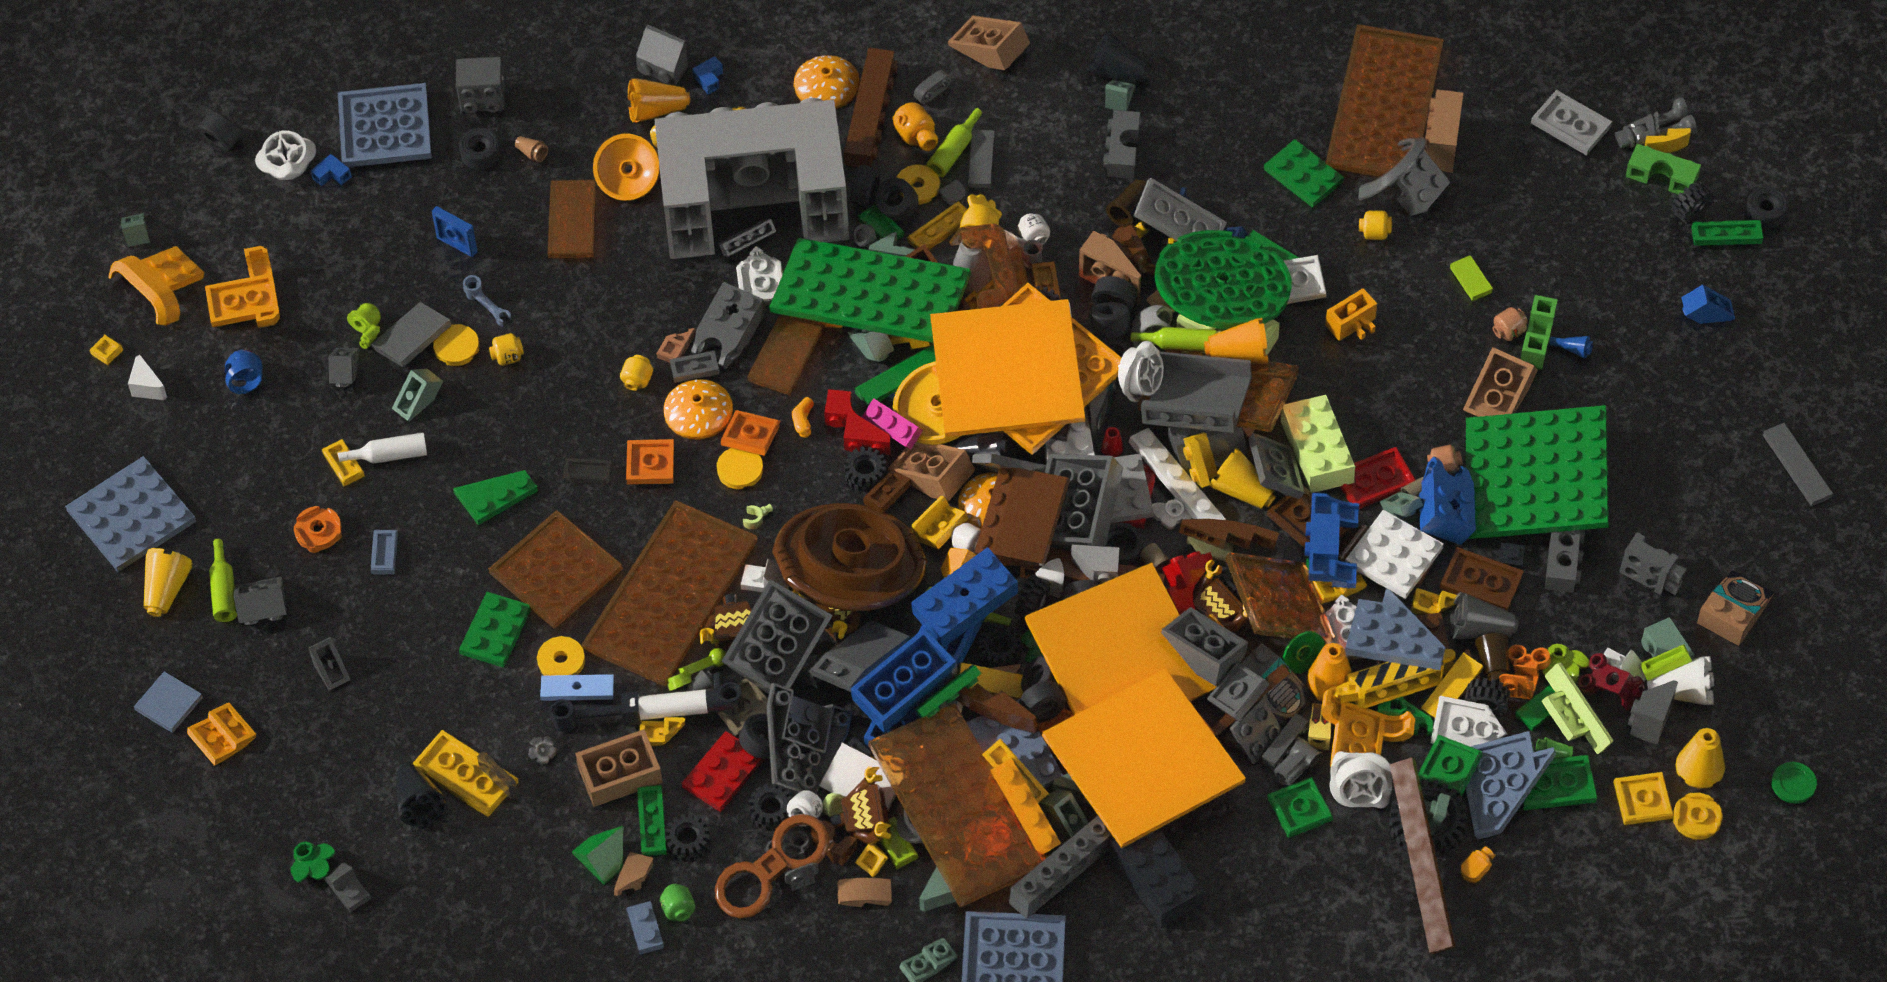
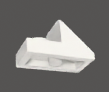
(756, 577)
(1630, 663)

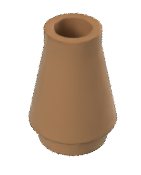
(533, 149)

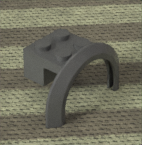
(1415, 176)

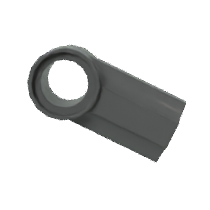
(1031, 252)
(1301, 757)

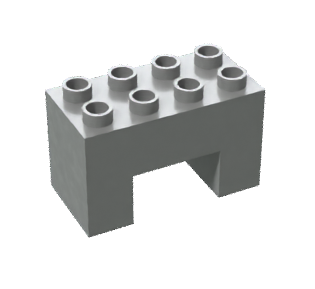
(751, 161)

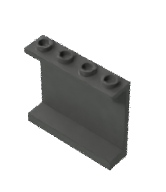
(1199, 392)

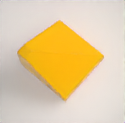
(872, 859)

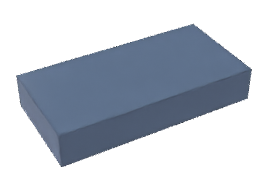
(384, 552)

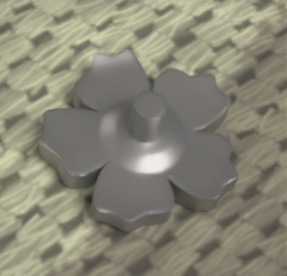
(542, 749)

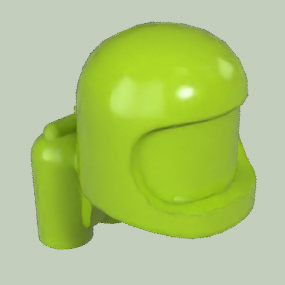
(366, 321)

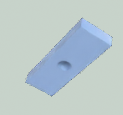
(590, 687)

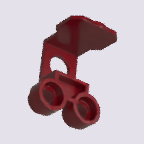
(1627, 687)

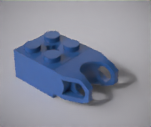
(1447, 503)

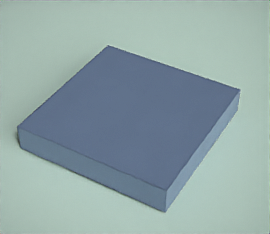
(168, 702)

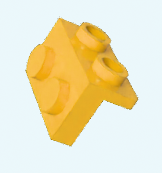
(1199, 453)
(938, 522)

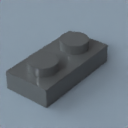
(694, 366)

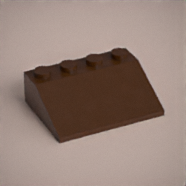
(1022, 516)

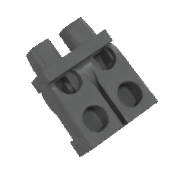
(1652, 566)

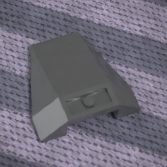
(853, 656)
(802, 738)

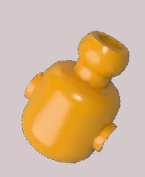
(915, 126)

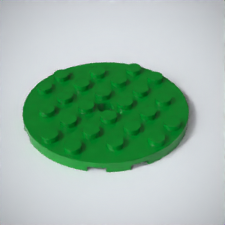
(1190, 281)

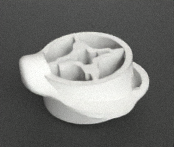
(272, 157)
(1140, 371)
(1361, 779)

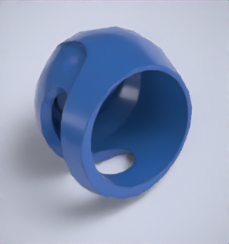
(242, 363)

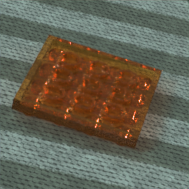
(555, 569)
(1278, 596)

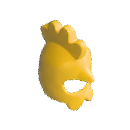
(980, 212)

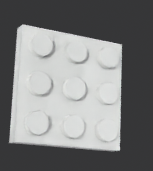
(1394, 554)

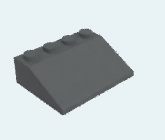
(1088, 500)
(776, 638)

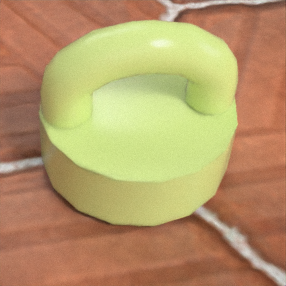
(832, 804)

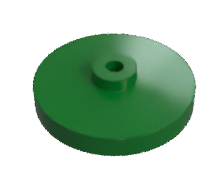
(1794, 782)

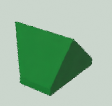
(602, 854)

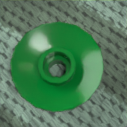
(1303, 651)

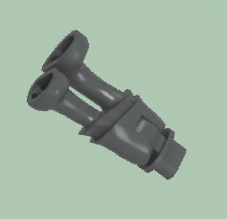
(1649, 126)

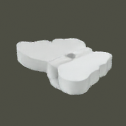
(1165, 513)

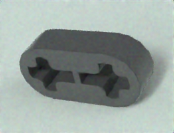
(932, 86)

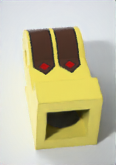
(1319, 729)

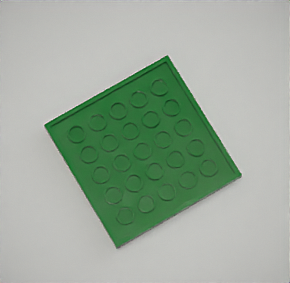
(1539, 471)

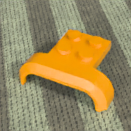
(158, 278)
(246, 297)
(1361, 728)

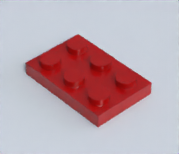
(721, 772)

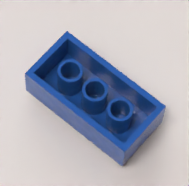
(965, 597)
(904, 680)

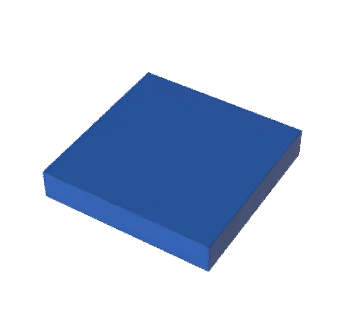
(454, 231)

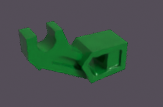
(1421, 718)

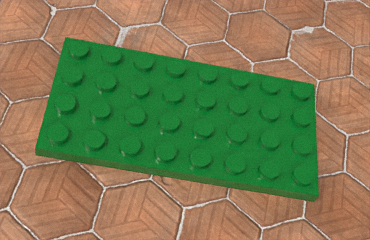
(867, 289)

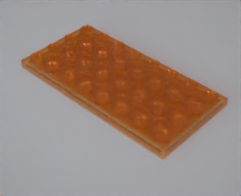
(1383, 99)
(669, 593)
(956, 804)

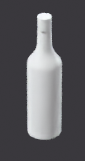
(388, 449)

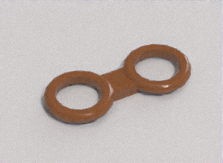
(771, 865)

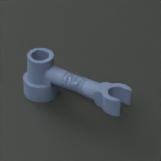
(473, 291)

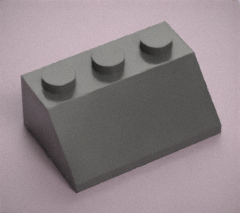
(1221, 444)

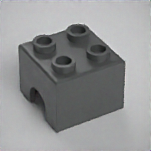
(480, 84)

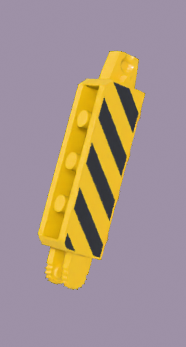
(1390, 682)

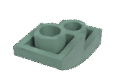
(929, 962)

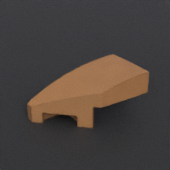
(633, 872)

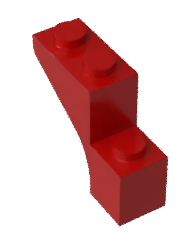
(857, 430)
(1183, 576)

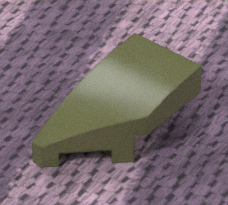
(1217, 553)

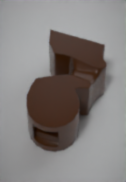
(839, 852)

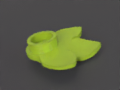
(1570, 659)

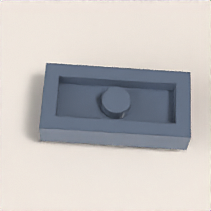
(645, 927)

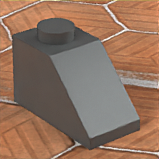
(343, 366)

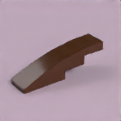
(1219, 532)
(997, 708)

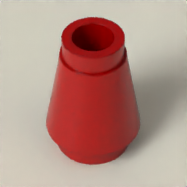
(1112, 443)

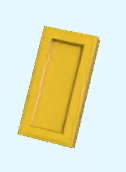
(346, 471)

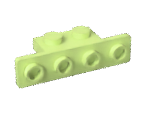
(1573, 711)

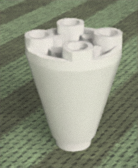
(1693, 681)

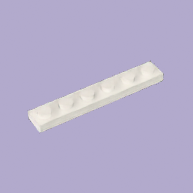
(1173, 476)

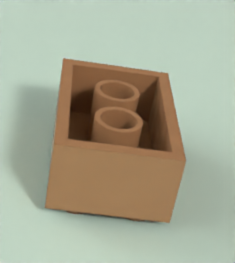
(1443, 128)
(618, 767)

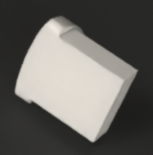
(1054, 573)

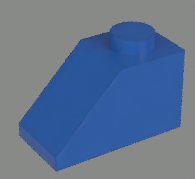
(1707, 306)

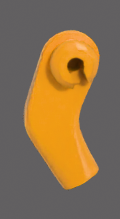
(800, 416)

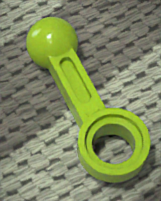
(715, 658)

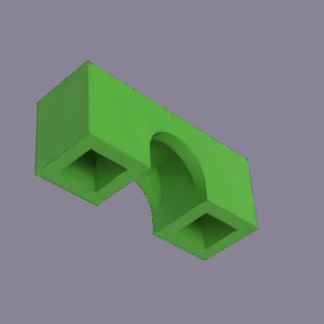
(1649, 161)
(1539, 331)

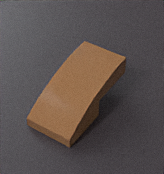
(864, 890)

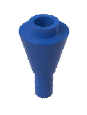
(1578, 345)

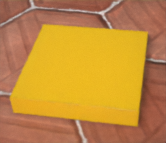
(1643, 798)

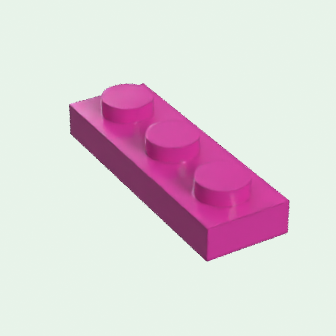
(892, 423)

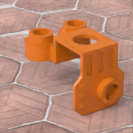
(1526, 671)

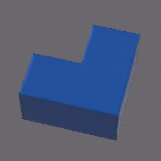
(707, 74)
(330, 168)

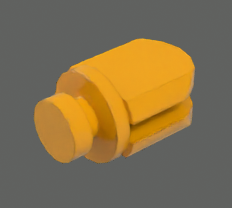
(1477, 865)

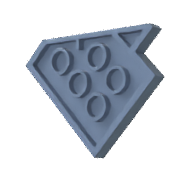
(1392, 635)

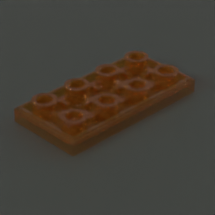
(571, 218)
(785, 353)

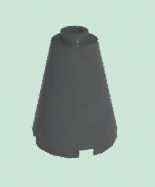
(1477, 617)

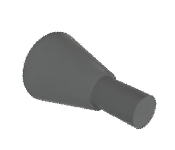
(702, 682)

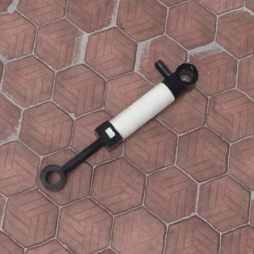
(639, 708)

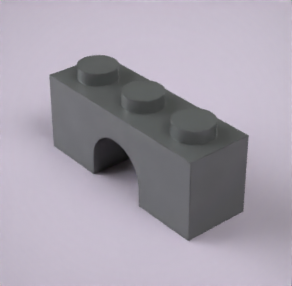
(1123, 129)

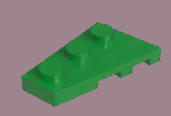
(495, 495)

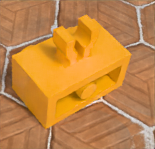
(1352, 315)

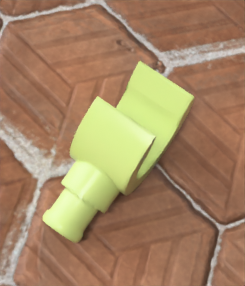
(760, 512)

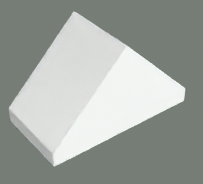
(144, 382)

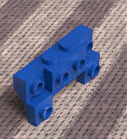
(1323, 549)

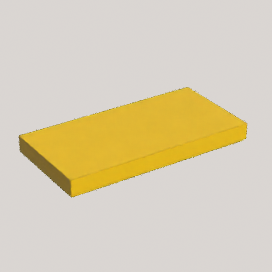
(458, 771)

